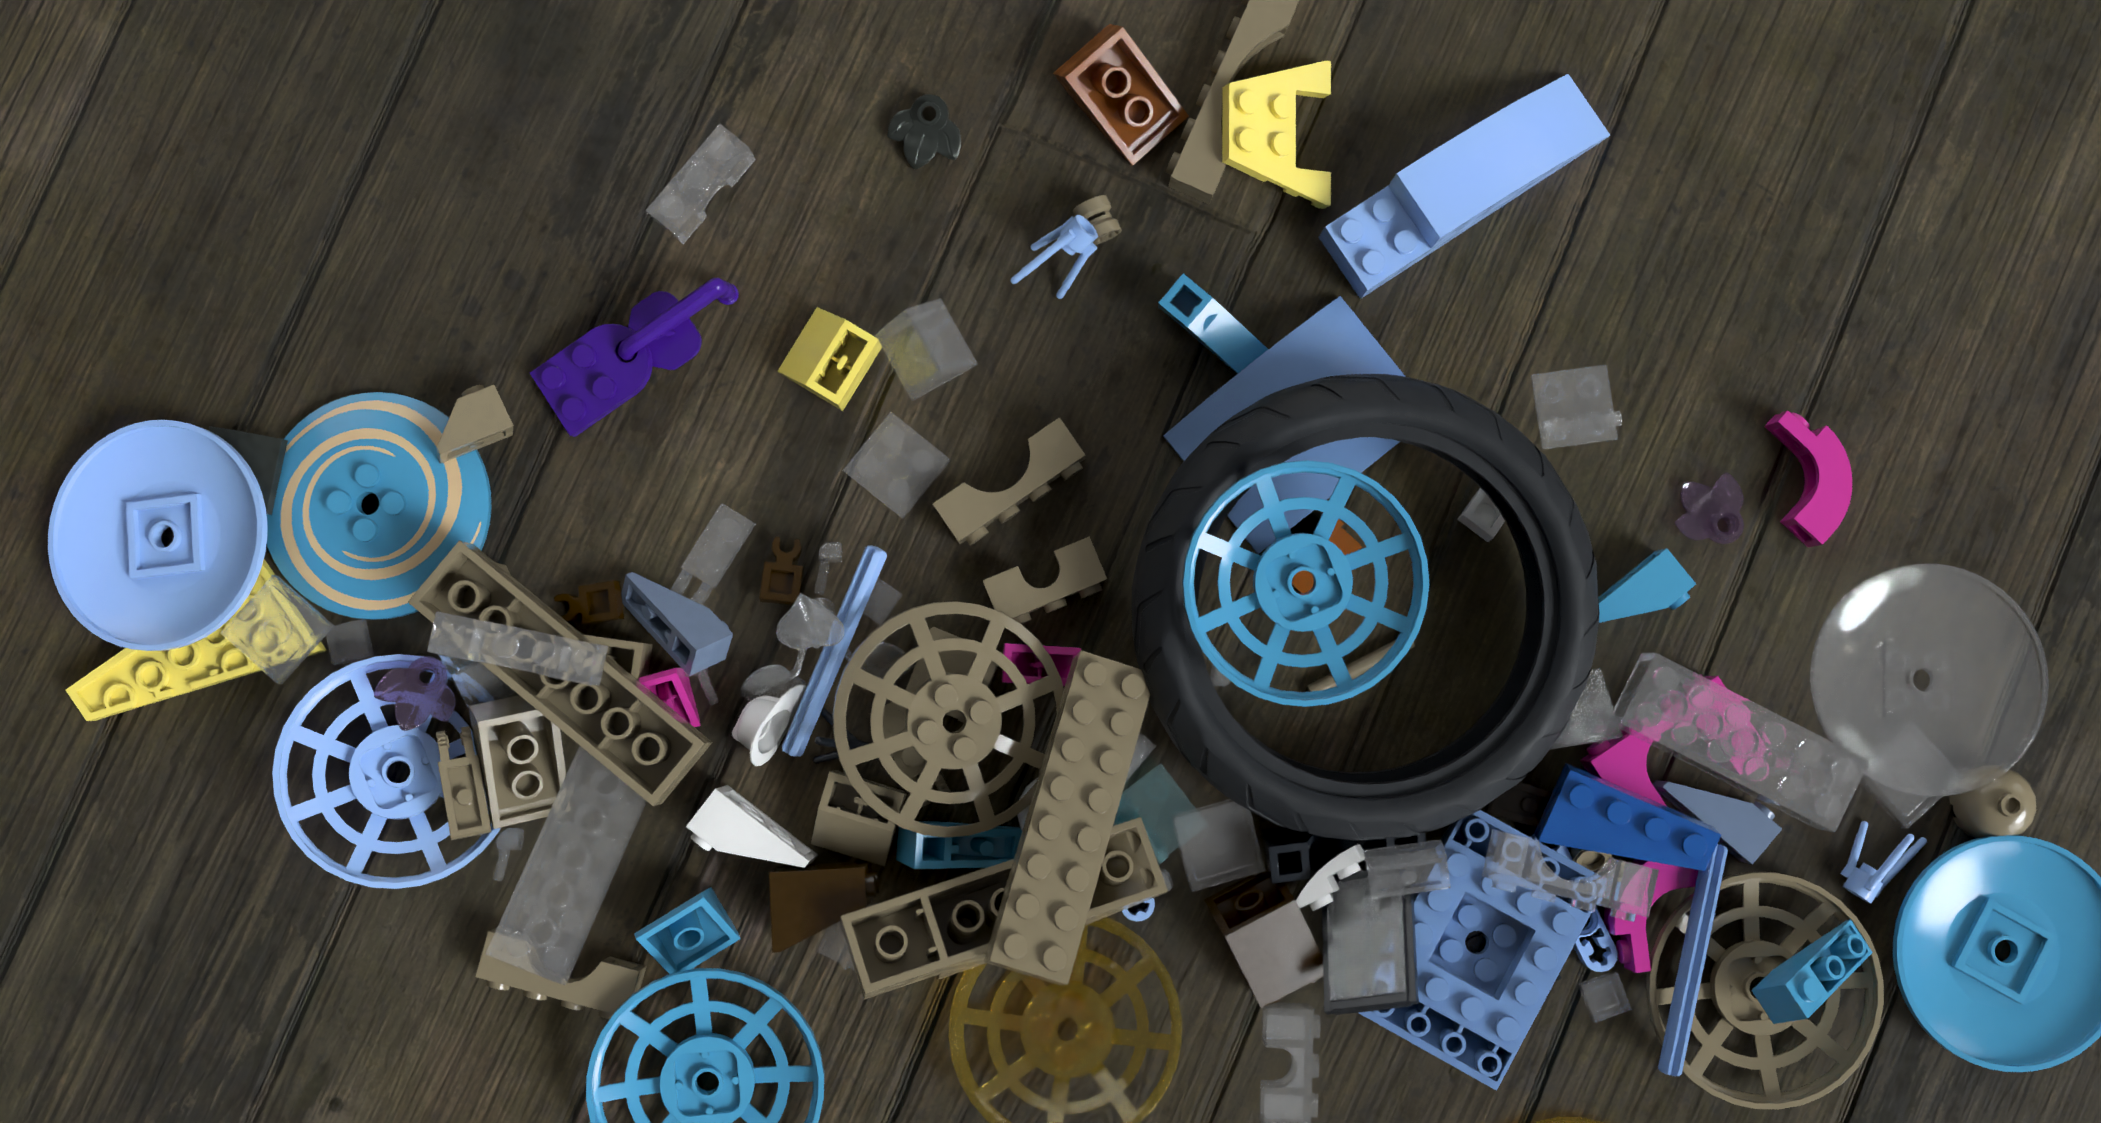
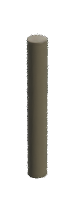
(1355, 668)

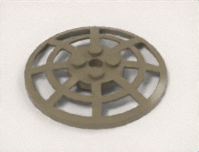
(926, 713)
(1739, 1009)

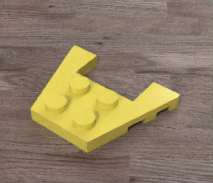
(1262, 129)

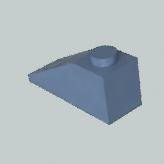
(678, 624)
(1743, 826)

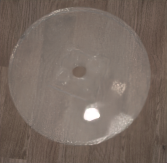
(1982, 671)

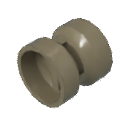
(1098, 214)

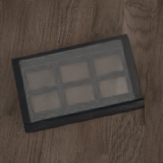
(1368, 949)

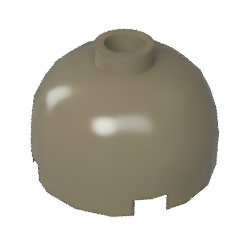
(1996, 808)

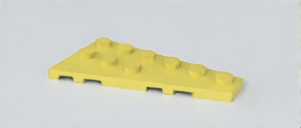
(147, 677)

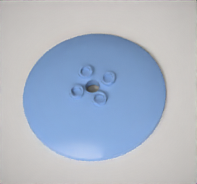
(111, 526)

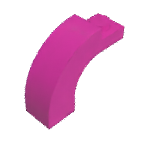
(1826, 476)
(1633, 945)

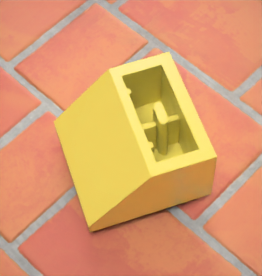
(830, 357)

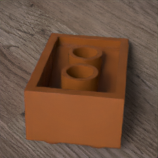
(1121, 93)

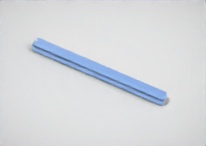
(832, 656)

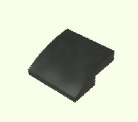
(263, 456)

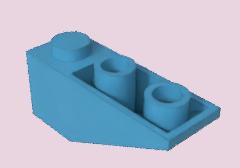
(1211, 324)
(1812, 975)

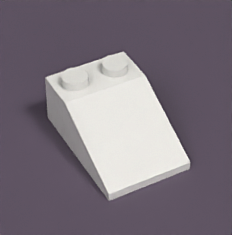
(740, 828)

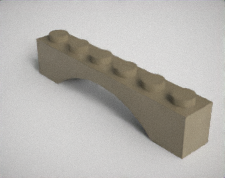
(1200, 163)

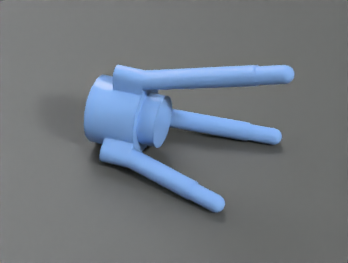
(1073, 236)
(1869, 882)

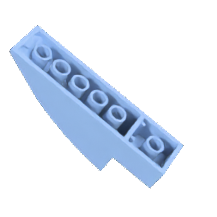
(1462, 183)

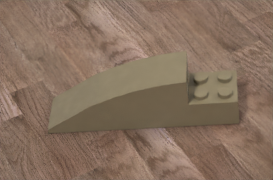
(952, 922)

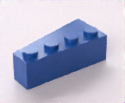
(1615, 821)

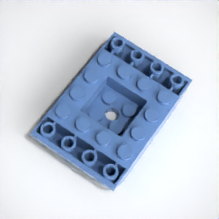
(1484, 1002)

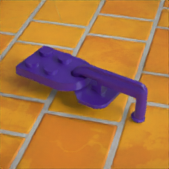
(590, 374)

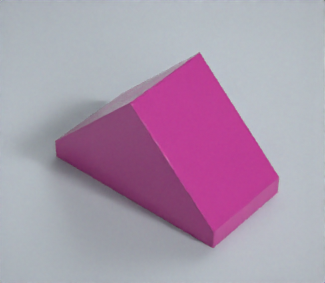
(1030, 665)
(675, 691)

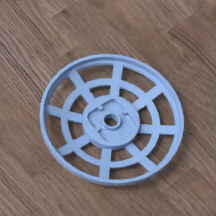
(370, 780)

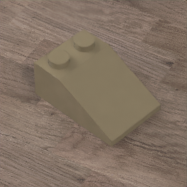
(517, 759)

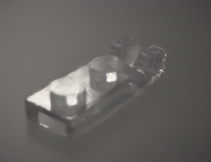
(714, 552)

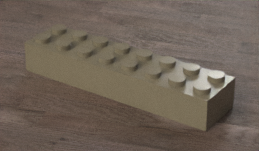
(612, 721)
(1069, 820)

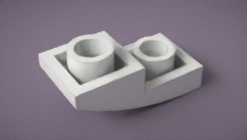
(1323, 883)

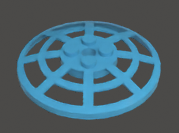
(1329, 591)
(705, 1053)

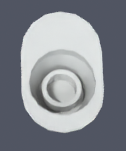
(766, 722)

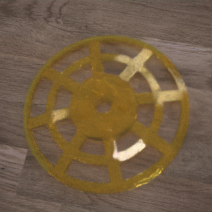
(1073, 1057)

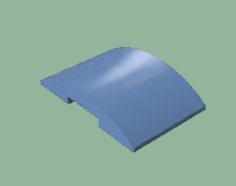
(1321, 347)

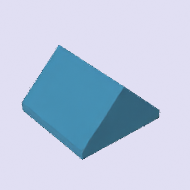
(689, 933)

